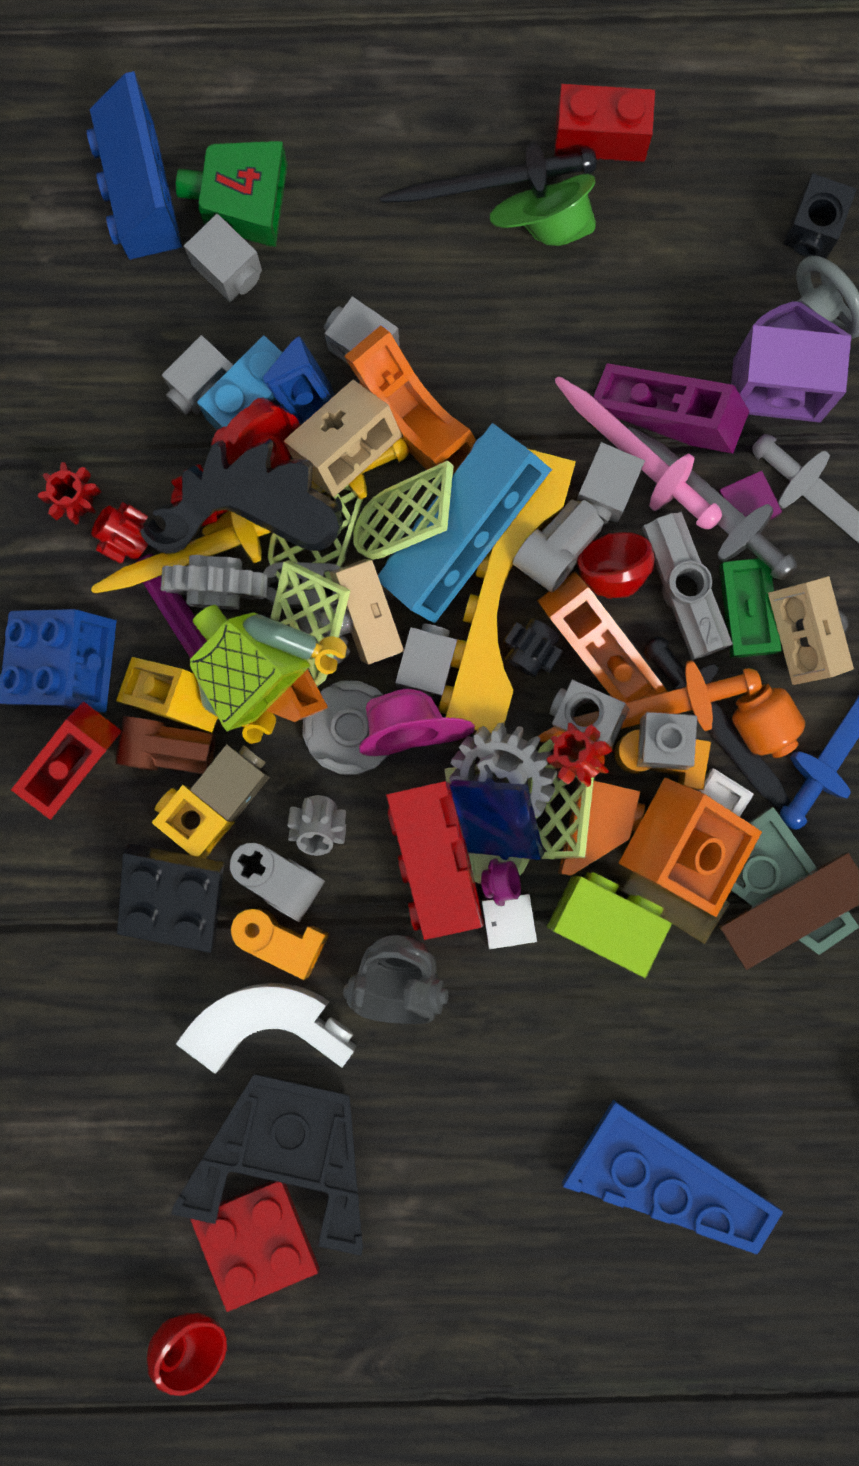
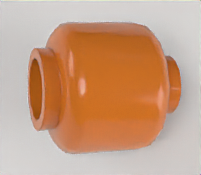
(769, 722)

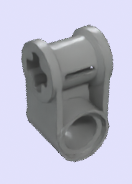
(283, 883)

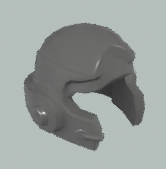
(397, 983)

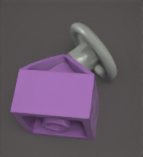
(800, 351)

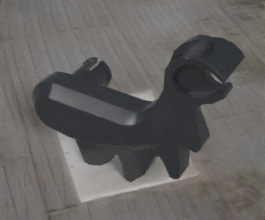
(270, 497)

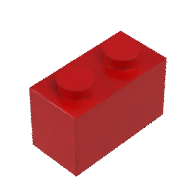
(607, 119)
(66, 760)

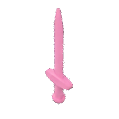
(669, 479)

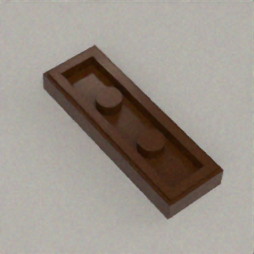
(794, 911)

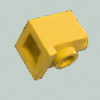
(171, 821)

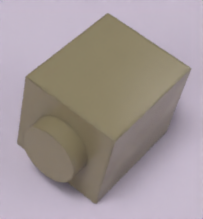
(231, 781)

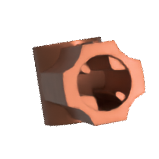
(152, 745)

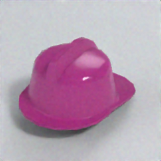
(408, 721)

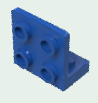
(57, 659)

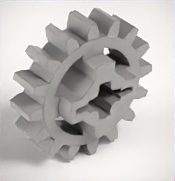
(214, 581)
(506, 760)

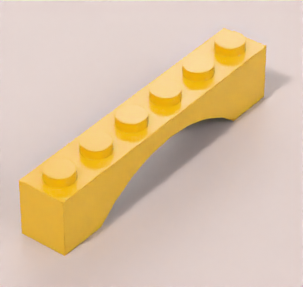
(482, 686)

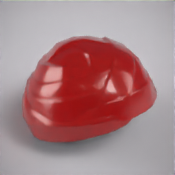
(616, 564)
(186, 1353)

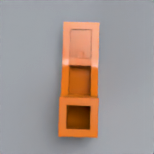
(424, 424)

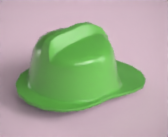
(553, 219)

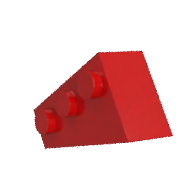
(434, 861)

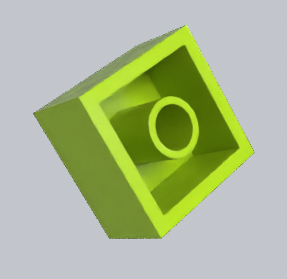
(610, 925)

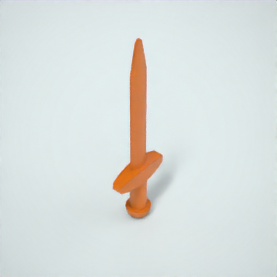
(695, 697)

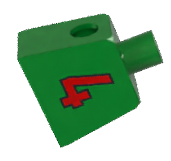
(241, 186)

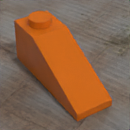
(600, 641)

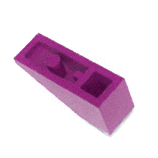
(675, 406)

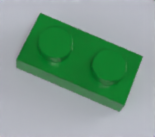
(748, 608)

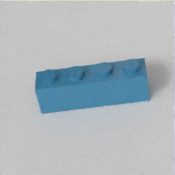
(484, 501)

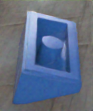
(298, 381)

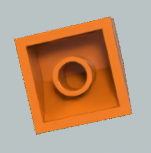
(690, 846)

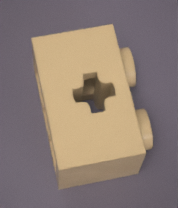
(344, 437)

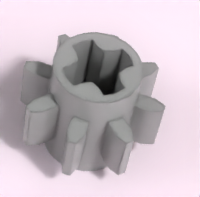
(317, 825)

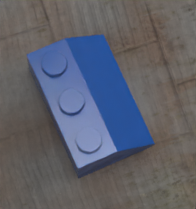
(132, 171)

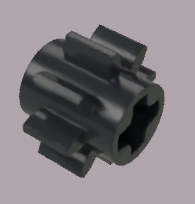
(532, 647)

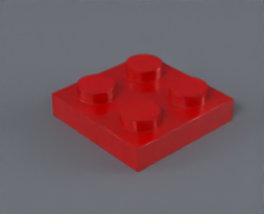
(256, 1245)

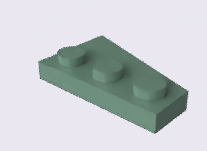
(777, 863)

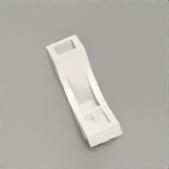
(260, 1007)

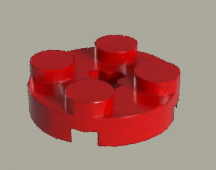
(256, 424)

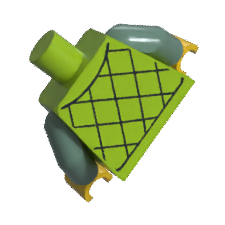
(251, 665)

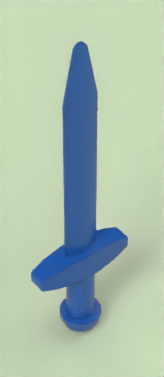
(822, 772)

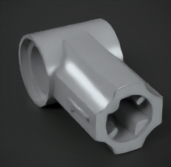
(554, 551)

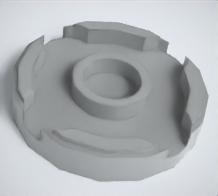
(339, 730)

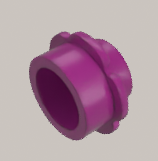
(501, 881)

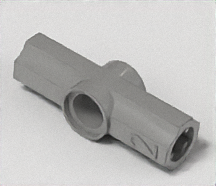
(676, 557)

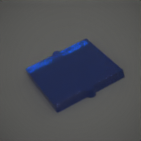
(497, 819)

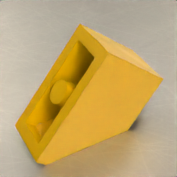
(166, 693)

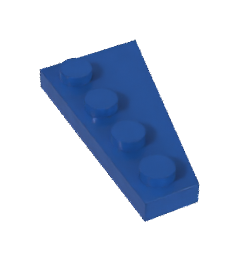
(654, 1174)

